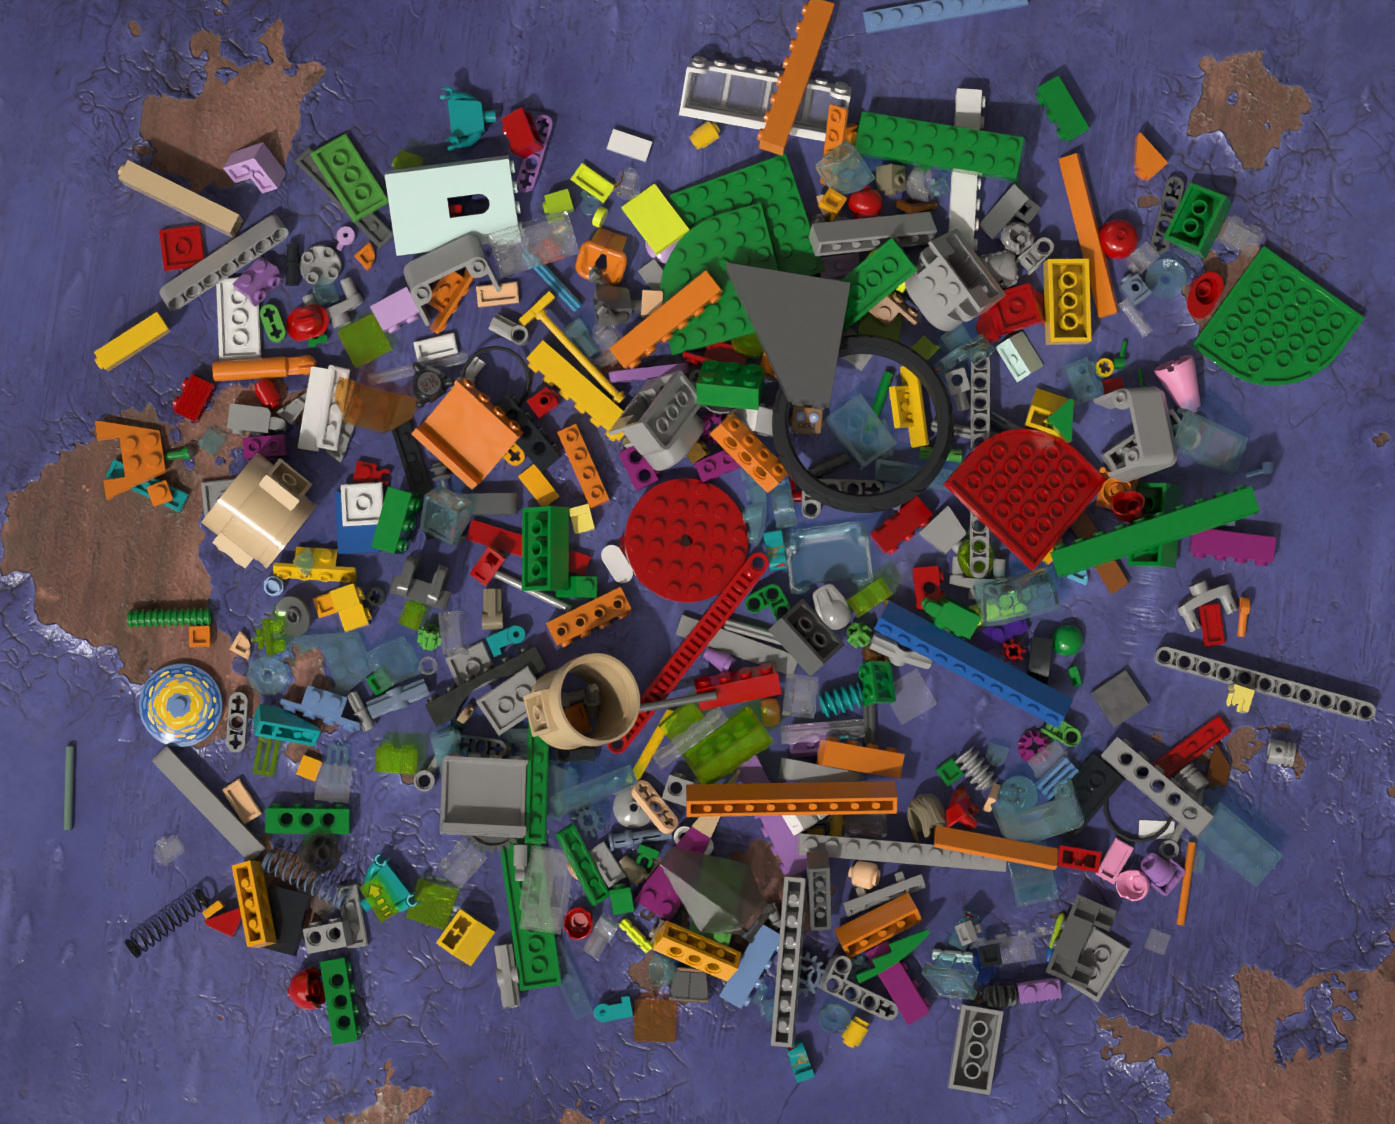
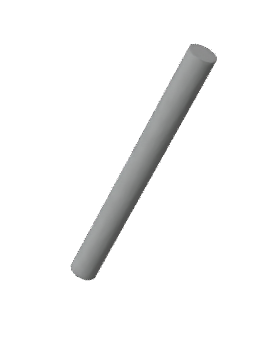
(539, 594)

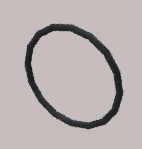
(509, 351)
(1138, 839)

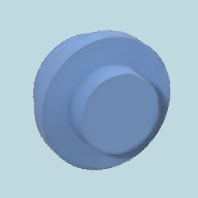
(273, 585)

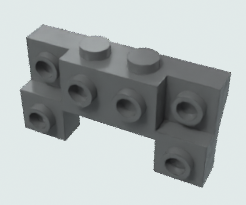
(1074, 938)

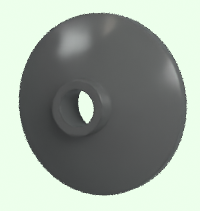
(294, 615)

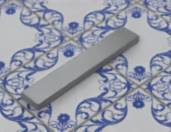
(742, 647)

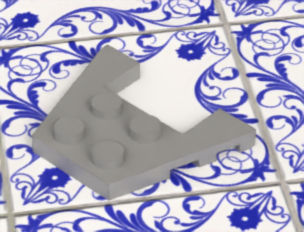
(296, 407)

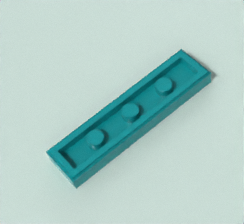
(117, 471)

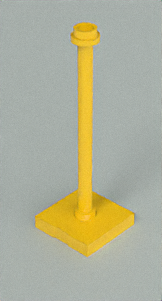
(538, 311)

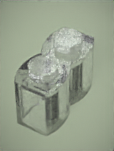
(1240, 236)

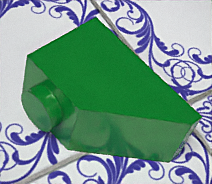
(580, 588)

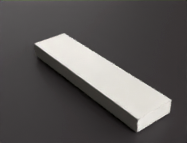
(312, 409)
(330, 415)

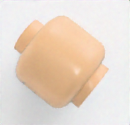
(864, 874)

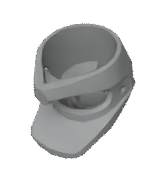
(831, 607)

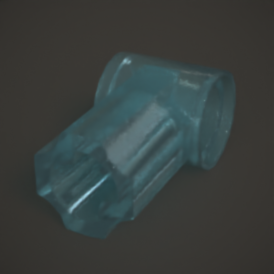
(579, 335)

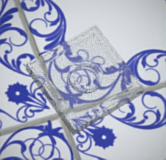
(911, 697)

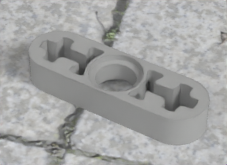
(232, 706)

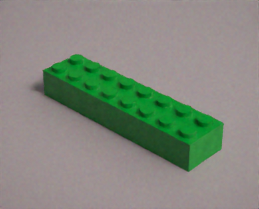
(940, 146)

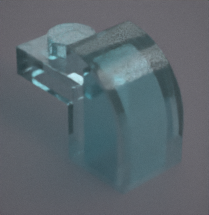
(783, 505)

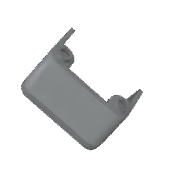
(445, 260)
(1152, 431)

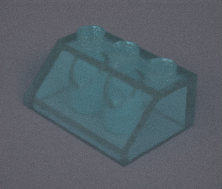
(860, 431)

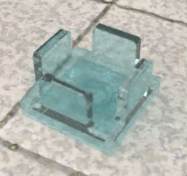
(393, 662)
(950, 981)

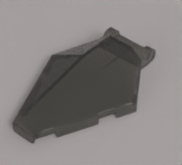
(716, 892)

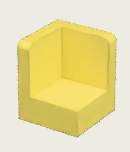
(581, 519)

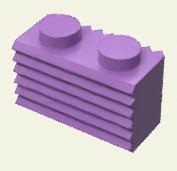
(1039, 990)

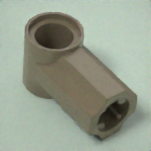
(492, 615)

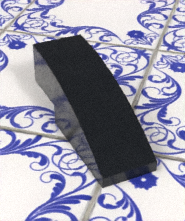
(1039, 658)

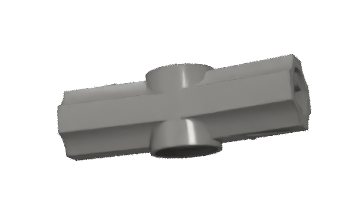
(897, 653)
(507, 976)

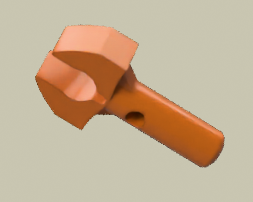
(1244, 608)

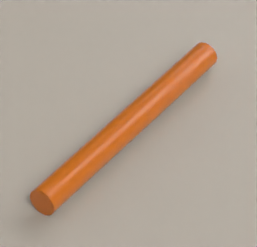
(1186, 883)

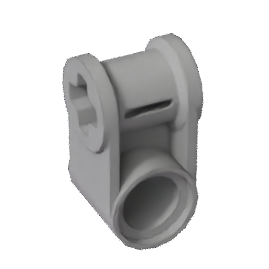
(1034, 256)

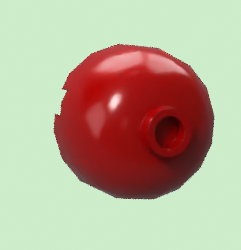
(1118, 239)
(306, 989)

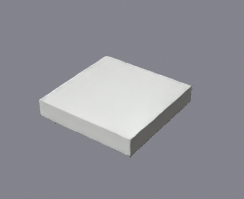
(361, 503)

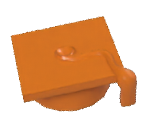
(1111, 487)

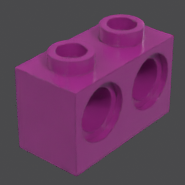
(268, 446)
(715, 466)
(634, 469)

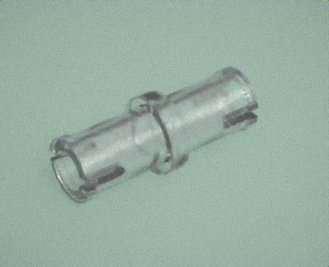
(1135, 317)

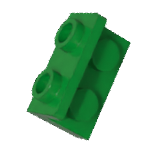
(877, 683)

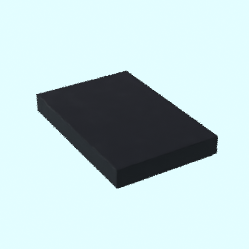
(288, 916)

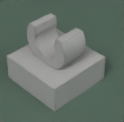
(968, 932)

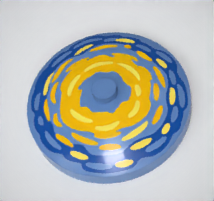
(181, 705)

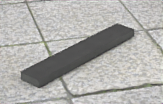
(370, 225)

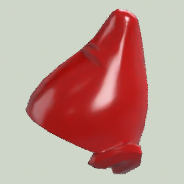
(1128, 506)

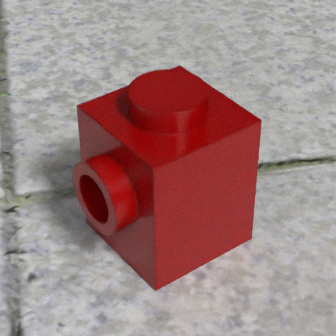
(540, 409)

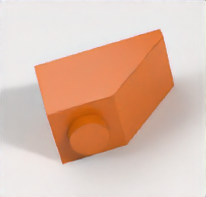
(1146, 159)

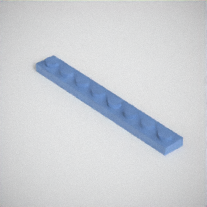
(931, 12)

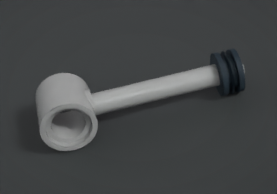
(433, 765)

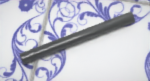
(678, 701)

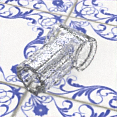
(602, 933)

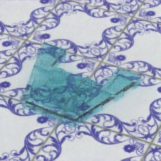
(343, 655)

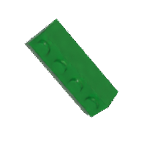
(1158, 498)
(545, 548)

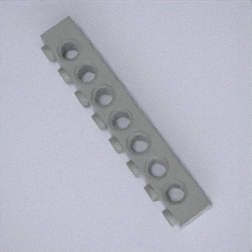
(789, 962)

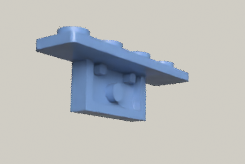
(322, 705)

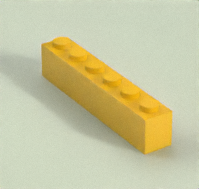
(576, 387)

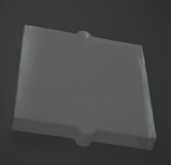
(1046, 759)
(333, 783)

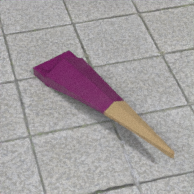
(657, 891)

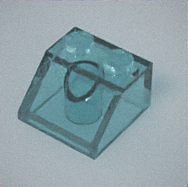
(844, 169)
(445, 514)

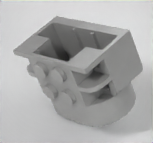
(952, 283)
(662, 421)

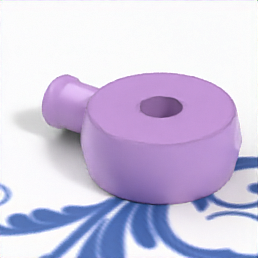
(342, 240)

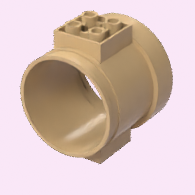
(260, 511)
(617, 707)

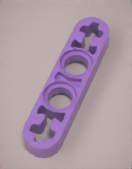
(538, 156)
(646, 373)

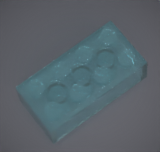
(1239, 845)

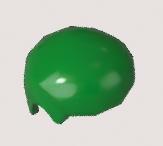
(1067, 640)

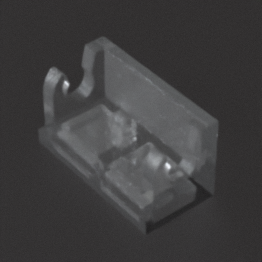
(453, 633)

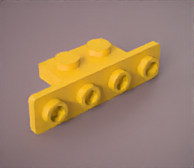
(909, 408)
(324, 567)

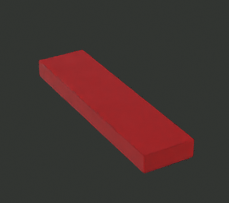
(1192, 746)

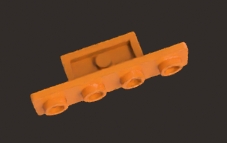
(838, 130)
(446, 295)

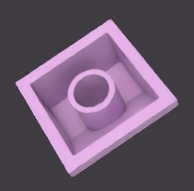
(395, 311)

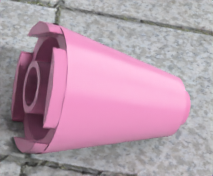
(1181, 382)

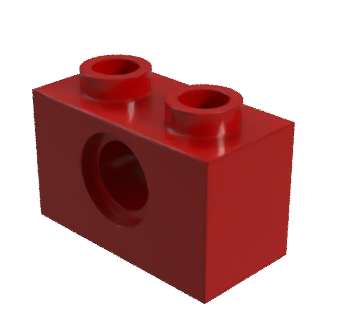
(923, 575)

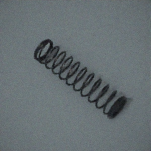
(200, 898)

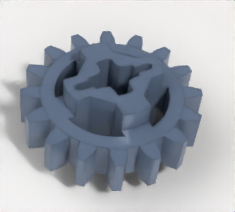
(814, 967)

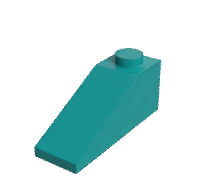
(281, 725)

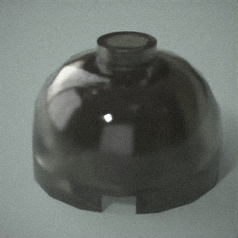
(319, 852)

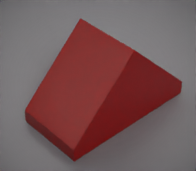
(226, 923)

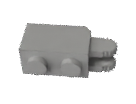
(254, 420)

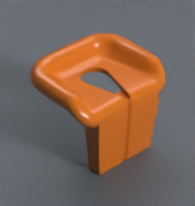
(608, 244)

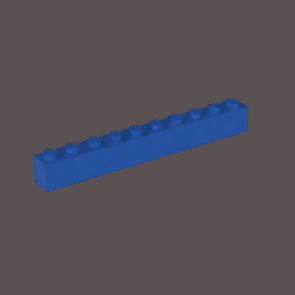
(973, 664)

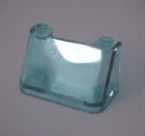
(827, 555)
(1042, 820)

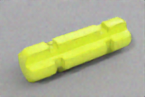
(635, 935)

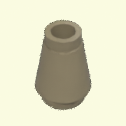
(635, 872)

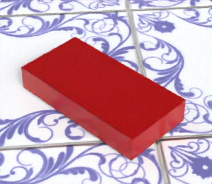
(1211, 624)

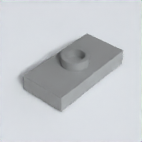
(607, 864)

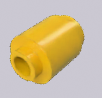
(704, 135)
(856, 1032)

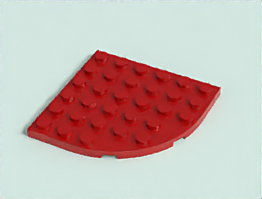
(1026, 489)

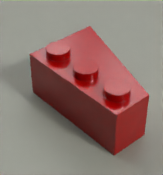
(901, 526)

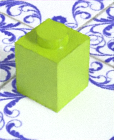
(557, 202)

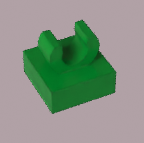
(647, 852)

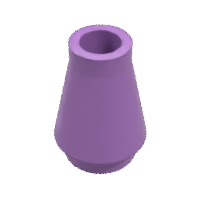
(721, 660)

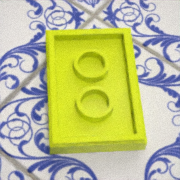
(655, 219)

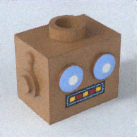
(806, 420)

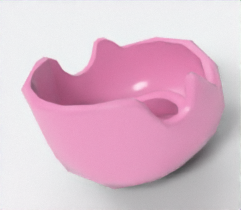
(1132, 885)

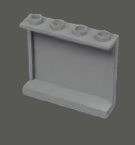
(483, 796)

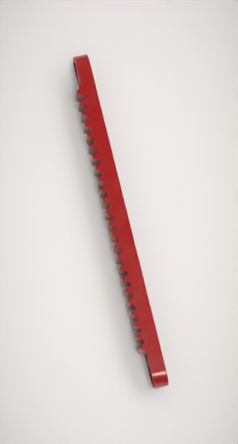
(696, 643)

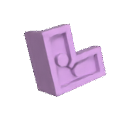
(258, 164)

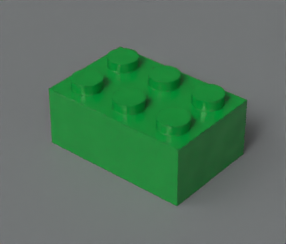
(730, 385)
(396, 520)

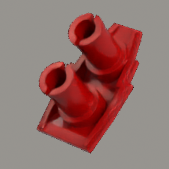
(960, 810)

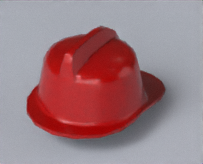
(1203, 294)
(307, 322)

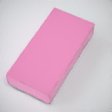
(1114, 860)

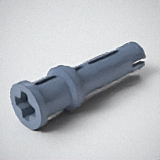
(629, 839)

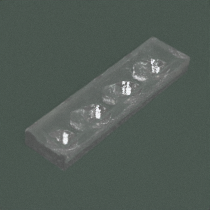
(820, 731)
(685, 741)

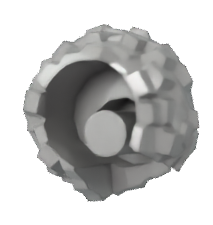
(1017, 237)

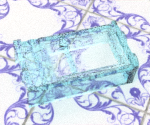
(1208, 443)

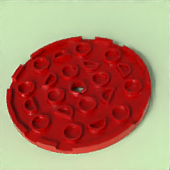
(656, 548)

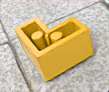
(350, 607)

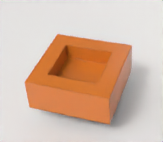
(160, 493)
(199, 636)

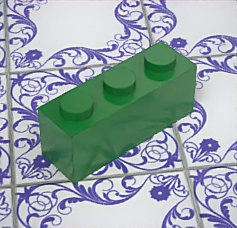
(1061, 110)

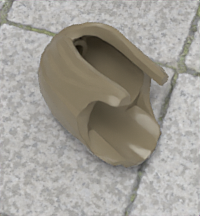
(925, 814)

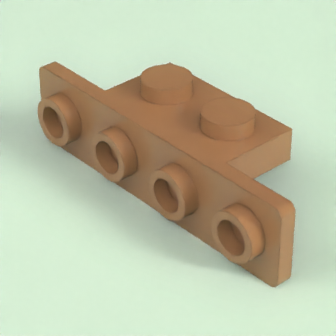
(891, 306)

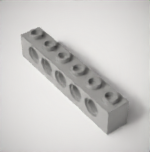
(1120, 748)

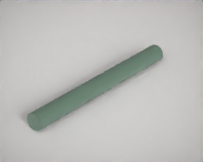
(68, 800)

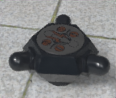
(429, 383)

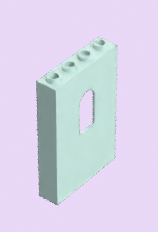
(421, 206)

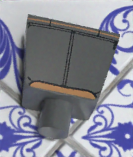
(689, 985)

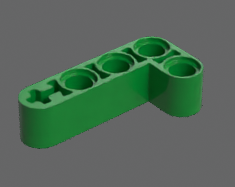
(765, 602)

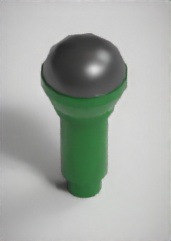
(187, 452)

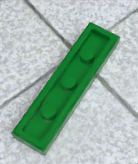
(582, 864)

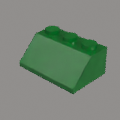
(1198, 220)

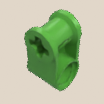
(1060, 733)

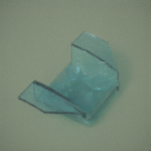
(975, 349)

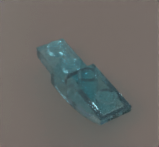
(756, 512)

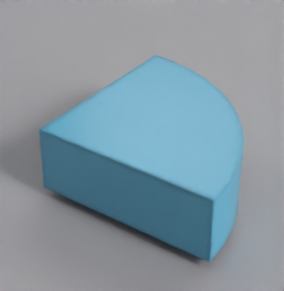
(1080, 577)

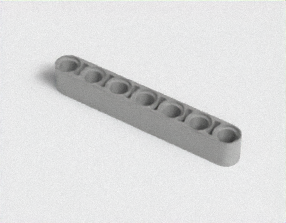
(223, 262)
(208, 803)

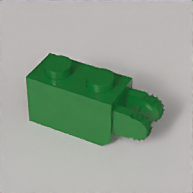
(952, 615)

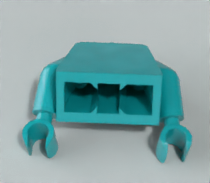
(466, 118)
(393, 884)

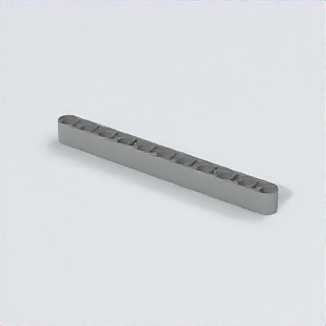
(979, 434)
(1274, 684)

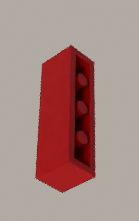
(739, 685)

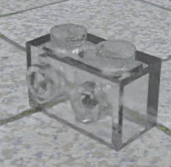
(800, 696)

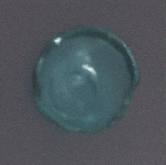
(661, 970)
(834, 1017)

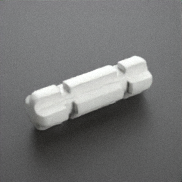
(965, 957)

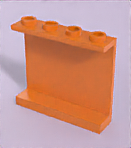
(468, 433)

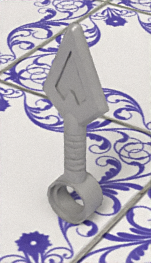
(1191, 812)

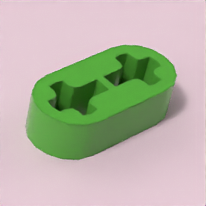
(268, 325)

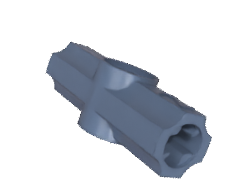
(398, 698)

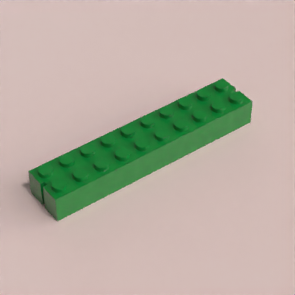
(1154, 532)

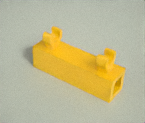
(131, 342)

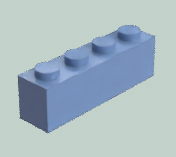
(751, 965)

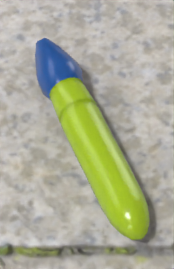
(1057, 932)

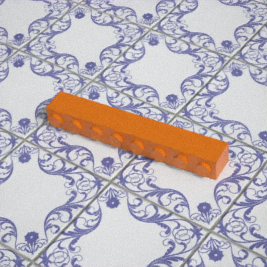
(796, 76)

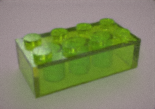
(728, 747)

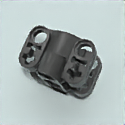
(411, 588)

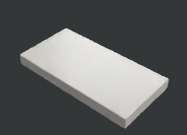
(237, 324)

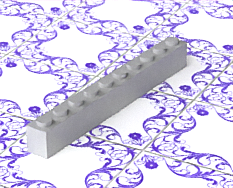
(894, 852)

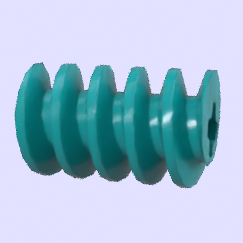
(841, 700)

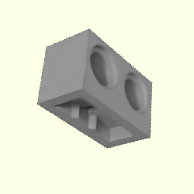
(681, 797)
(328, 938)

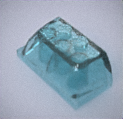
(1017, 597)

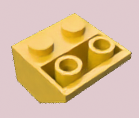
(1041, 408)
(465, 937)

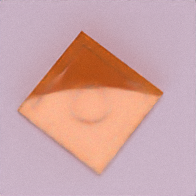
(654, 1020)

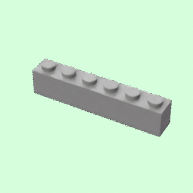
(871, 233)

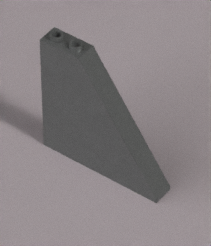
(798, 327)

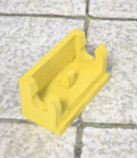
(1240, 696)

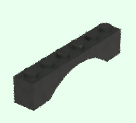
(446, 706)

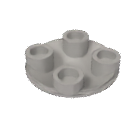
(320, 264)

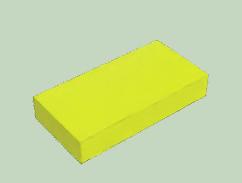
(592, 183)

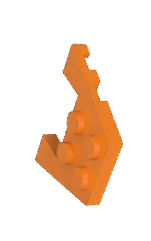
(140, 454)

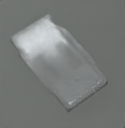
(545, 890)

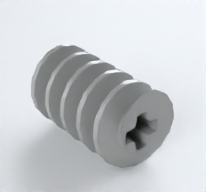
(976, 769)

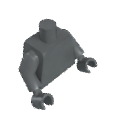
(611, 303)

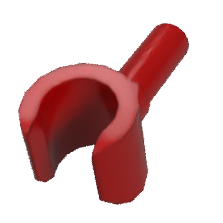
(796, 494)

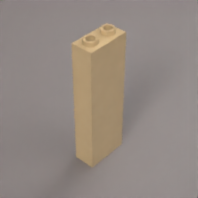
(180, 199)

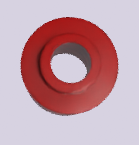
(267, 394)

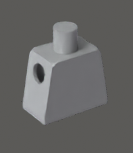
(944, 532)

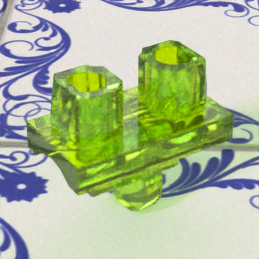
(269, 628)

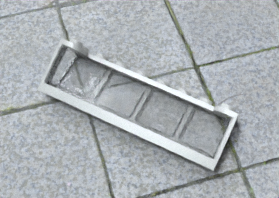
(744, 95)

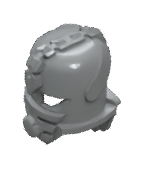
(1002, 267)

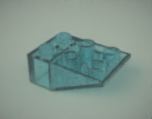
(1031, 883)

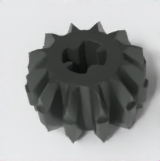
(1000, 996)

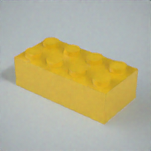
(1067, 301)

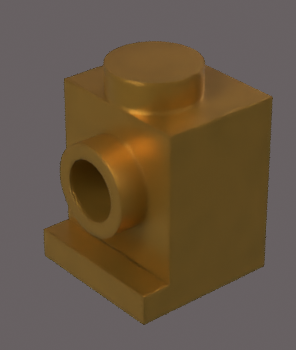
(698, 452)

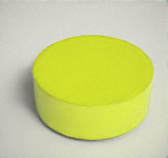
(600, 217)

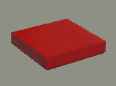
(181, 247)

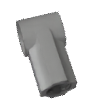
(508, 329)

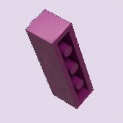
(1233, 545)
(900, 986)

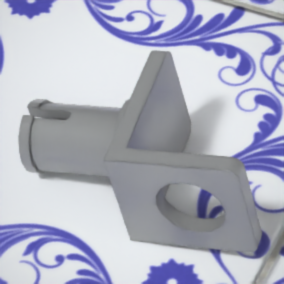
(959, 388)

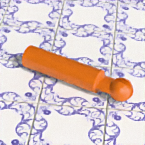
(262, 367)

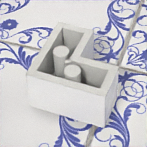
(757, 421)

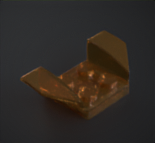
(372, 407)

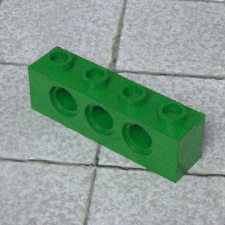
(275, 824)
(338, 1032)

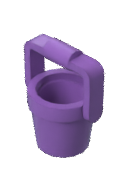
(1162, 872)

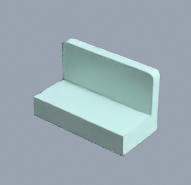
(1019, 356)

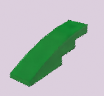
(899, 949)

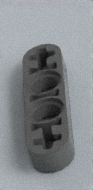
(1165, 215)

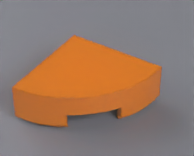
(366, 256)

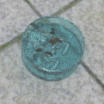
(1019, 792)

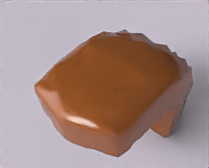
(770, 711)

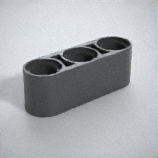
(493, 503)

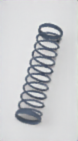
(266, 865)

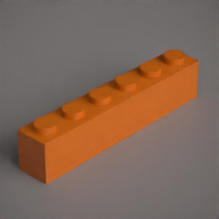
(666, 320)

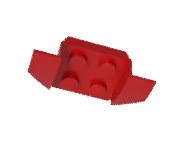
(1015, 311)

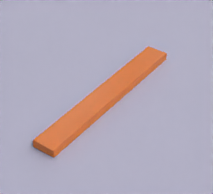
(1088, 235)

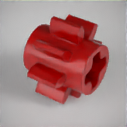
(1018, 651)

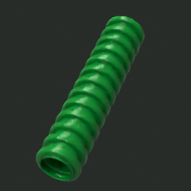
(169, 617)

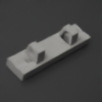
(883, 895)

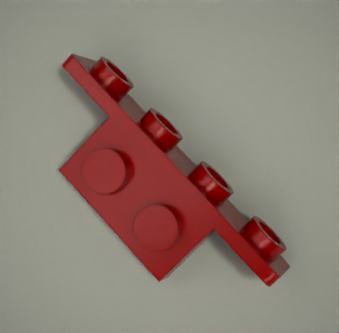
(719, 352)

